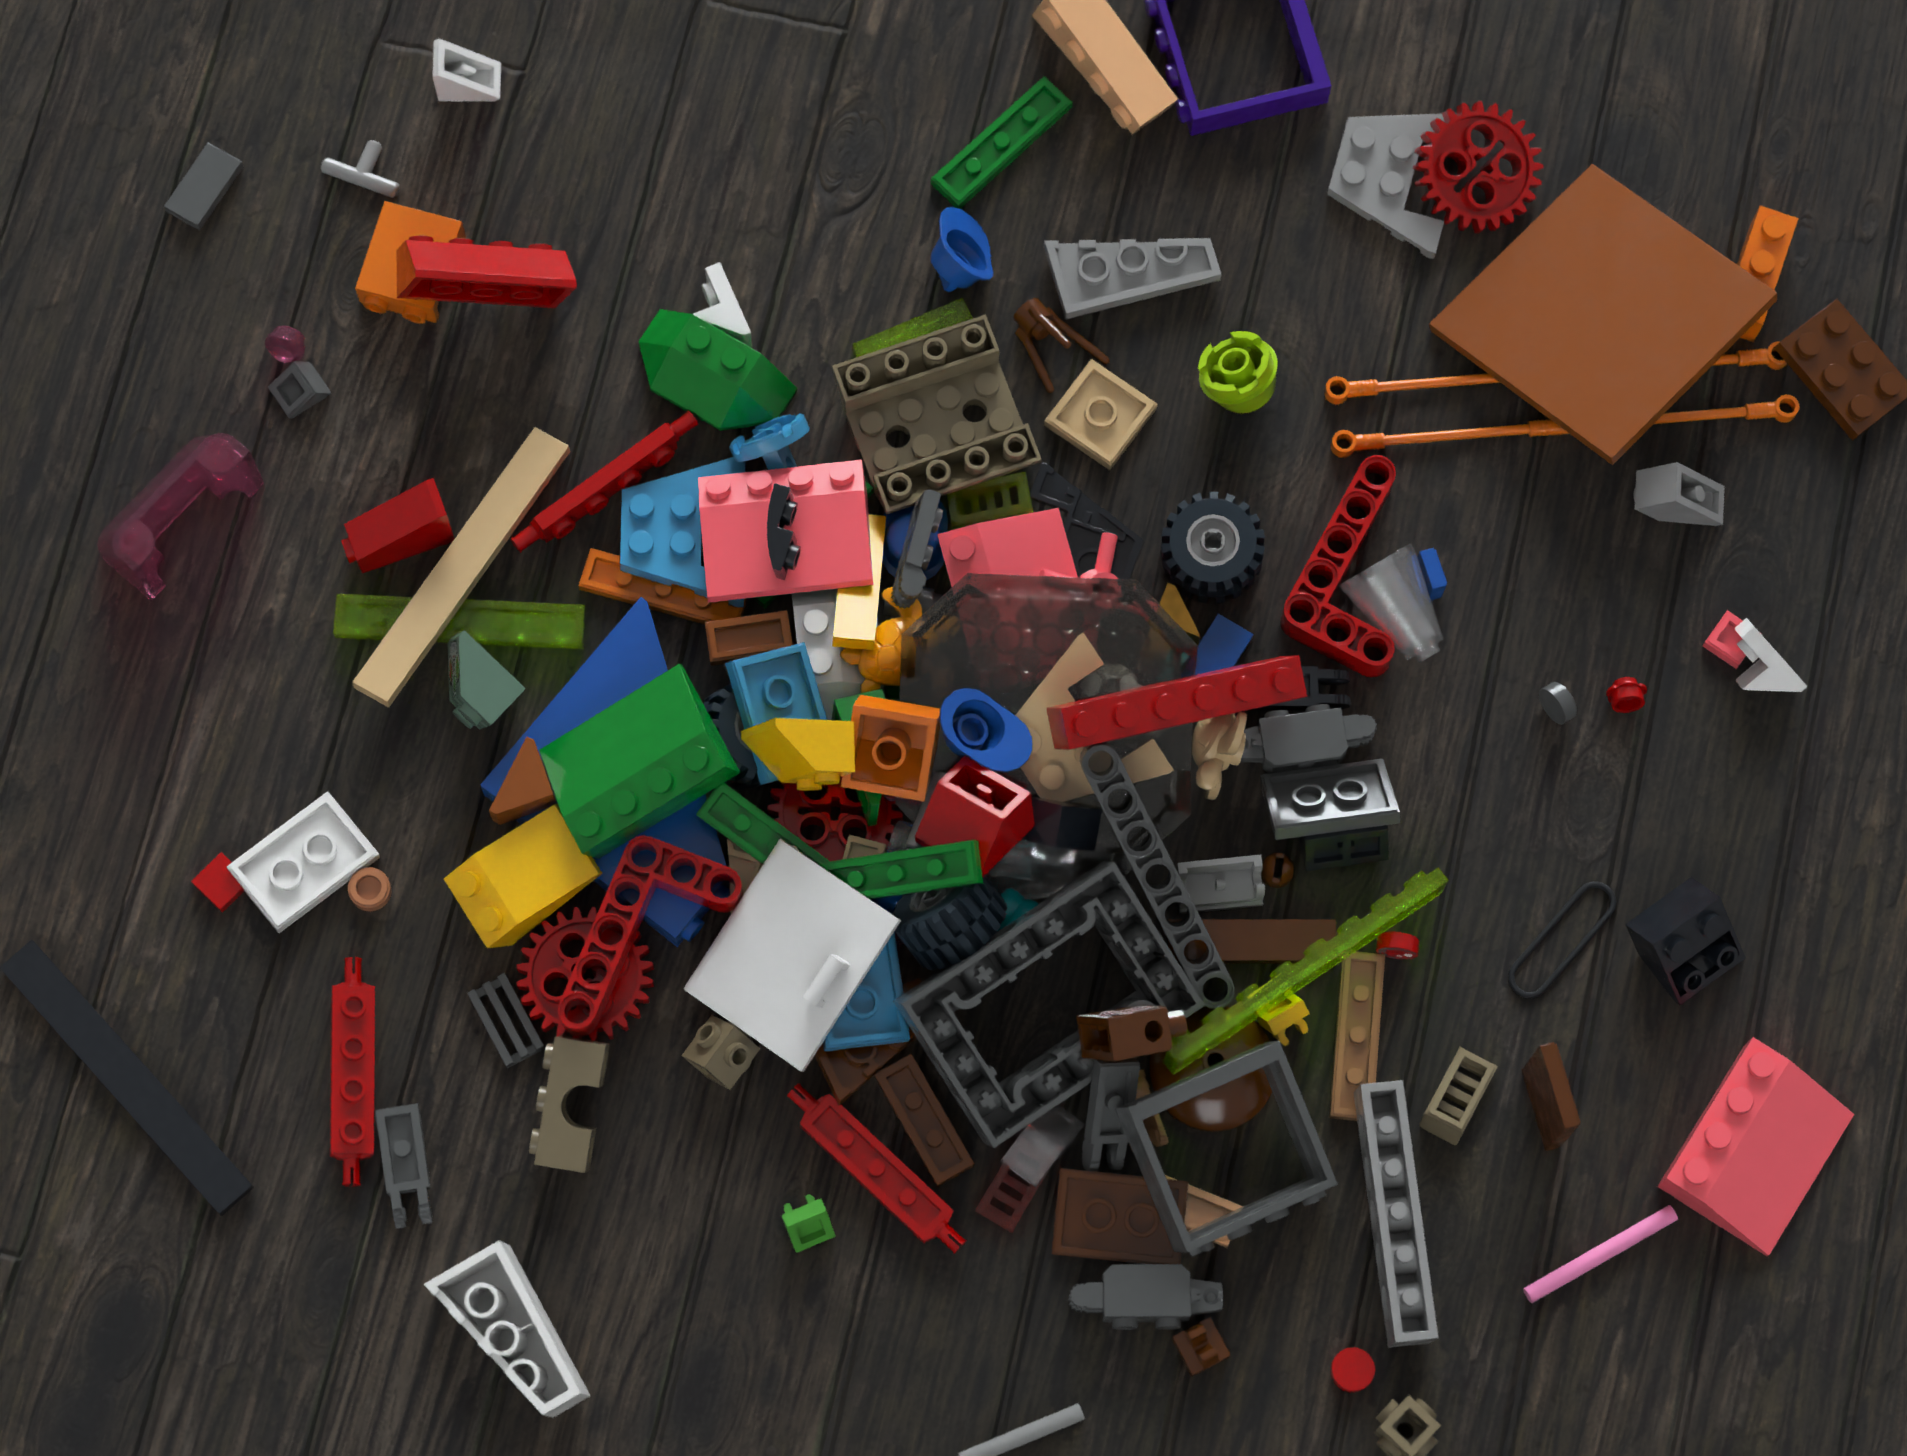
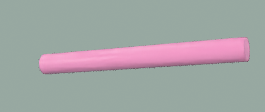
(1600, 1254)

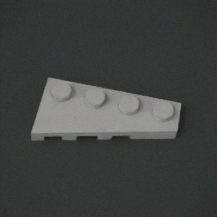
(1115, 274)

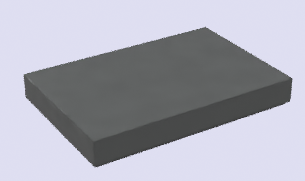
(1329, 799)

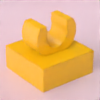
(1284, 1015)

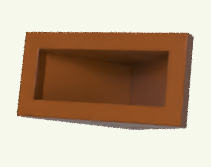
(524, 788)

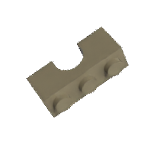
(560, 1140)

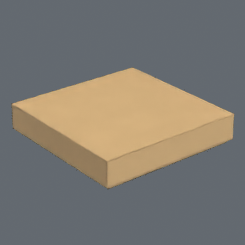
(1100, 414)

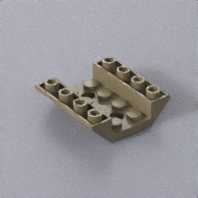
(923, 392)

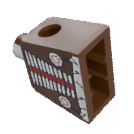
(1129, 1032)

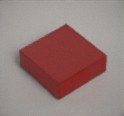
(218, 883)

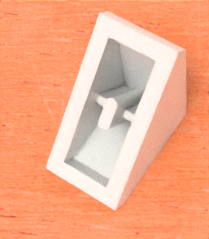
(464, 74)

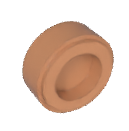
(369, 889)

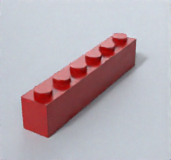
(1176, 702)

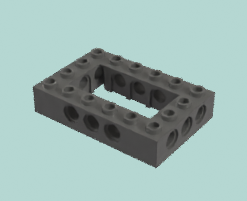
(1006, 1107)

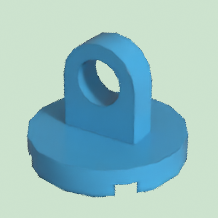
(771, 441)

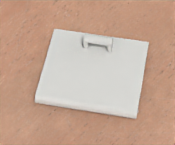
(791, 955)

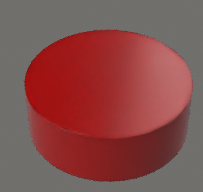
(1352, 1369)

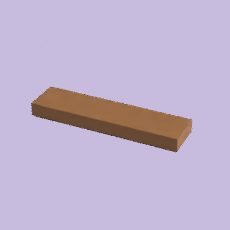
(1356, 1030)

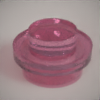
(285, 344)

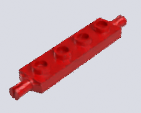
(594, 492)
(352, 1071)
(876, 1168)

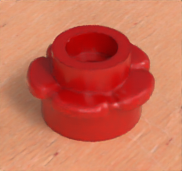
(1626, 695)

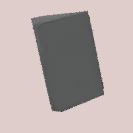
(298, 388)

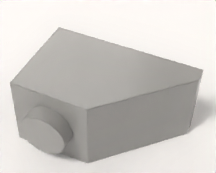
(1679, 495)

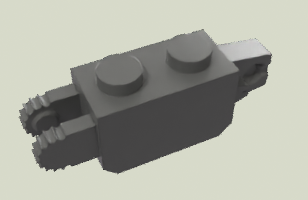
(1305, 739)
(1147, 1295)

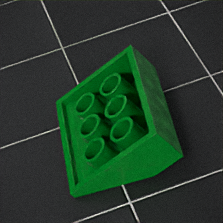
(636, 763)

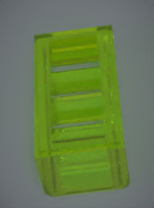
(1003, 483)

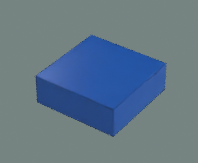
(1432, 573)

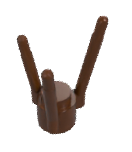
(1039, 322)

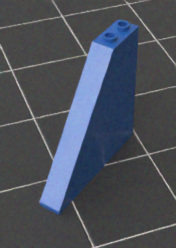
(614, 670)

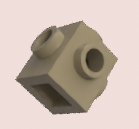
(721, 1051)
(1415, 1415)

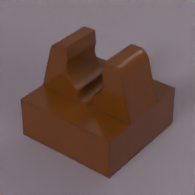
(1200, 1346)

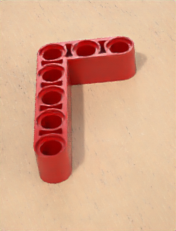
(1334, 567)
(630, 917)

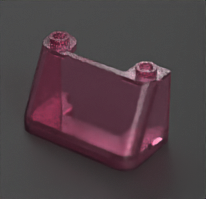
(205, 461)

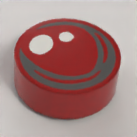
(1397, 945)

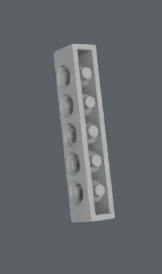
(1395, 1214)

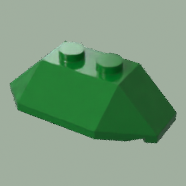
(712, 373)

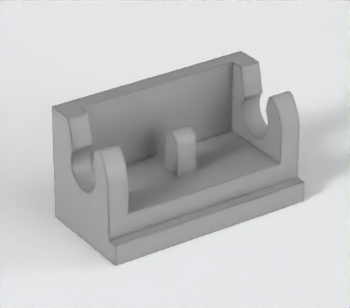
(1223, 883)

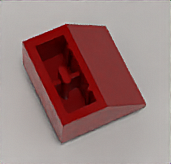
(978, 806)

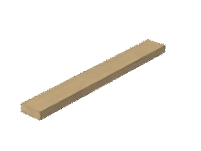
(461, 567)

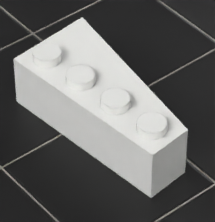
(509, 1323)

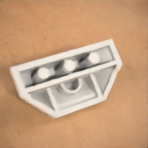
(815, 625)

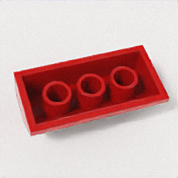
(483, 272)

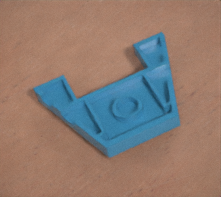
(664, 528)

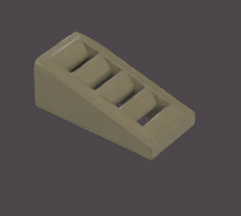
(1443, 1118)

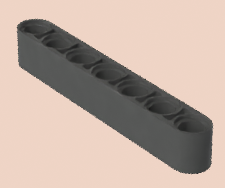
(1163, 894)

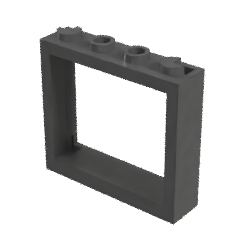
(1296, 1117)

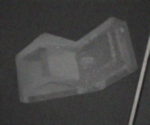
(1042, 1144)

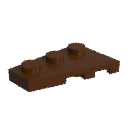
(852, 1067)

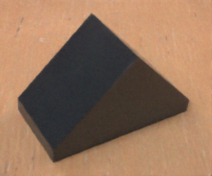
(1064, 825)

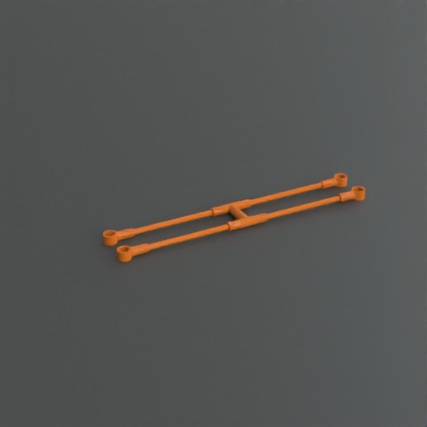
(1536, 428)

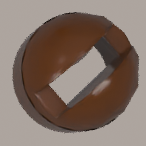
(1269, 867)

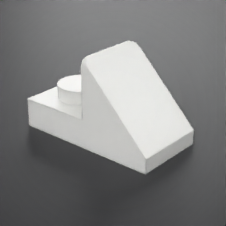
(724, 309)
(1771, 670)

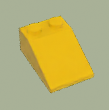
(521, 878)

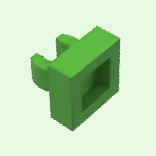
(807, 1224)

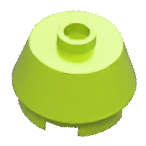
(1239, 372)

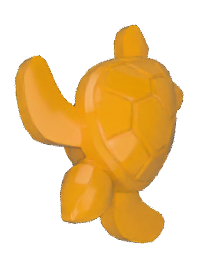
(884, 662)

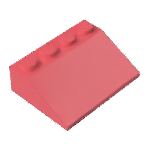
(828, 526)
(1009, 547)
(1757, 1147)

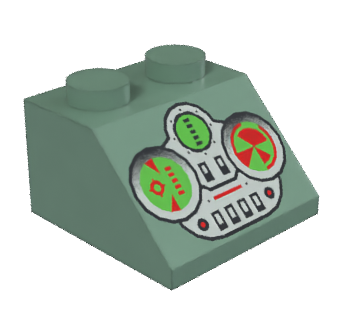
(478, 683)

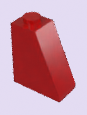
(398, 528)

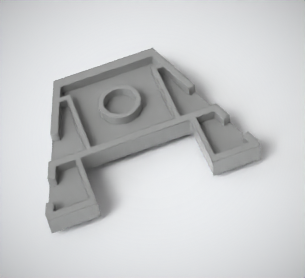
(1377, 172)

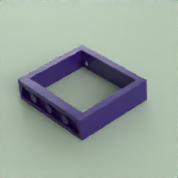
(1309, 58)

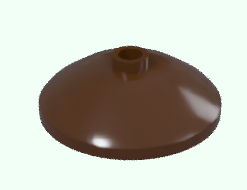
(1224, 1105)

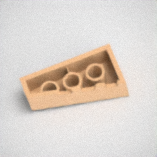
(1107, 58)

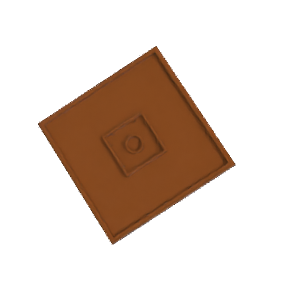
(1603, 313)

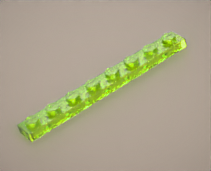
(1291, 978)

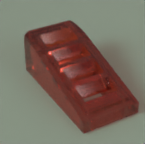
(996, 1215)

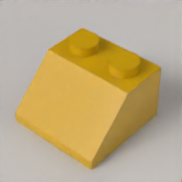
(804, 750)

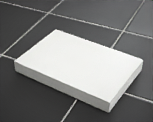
(303, 862)

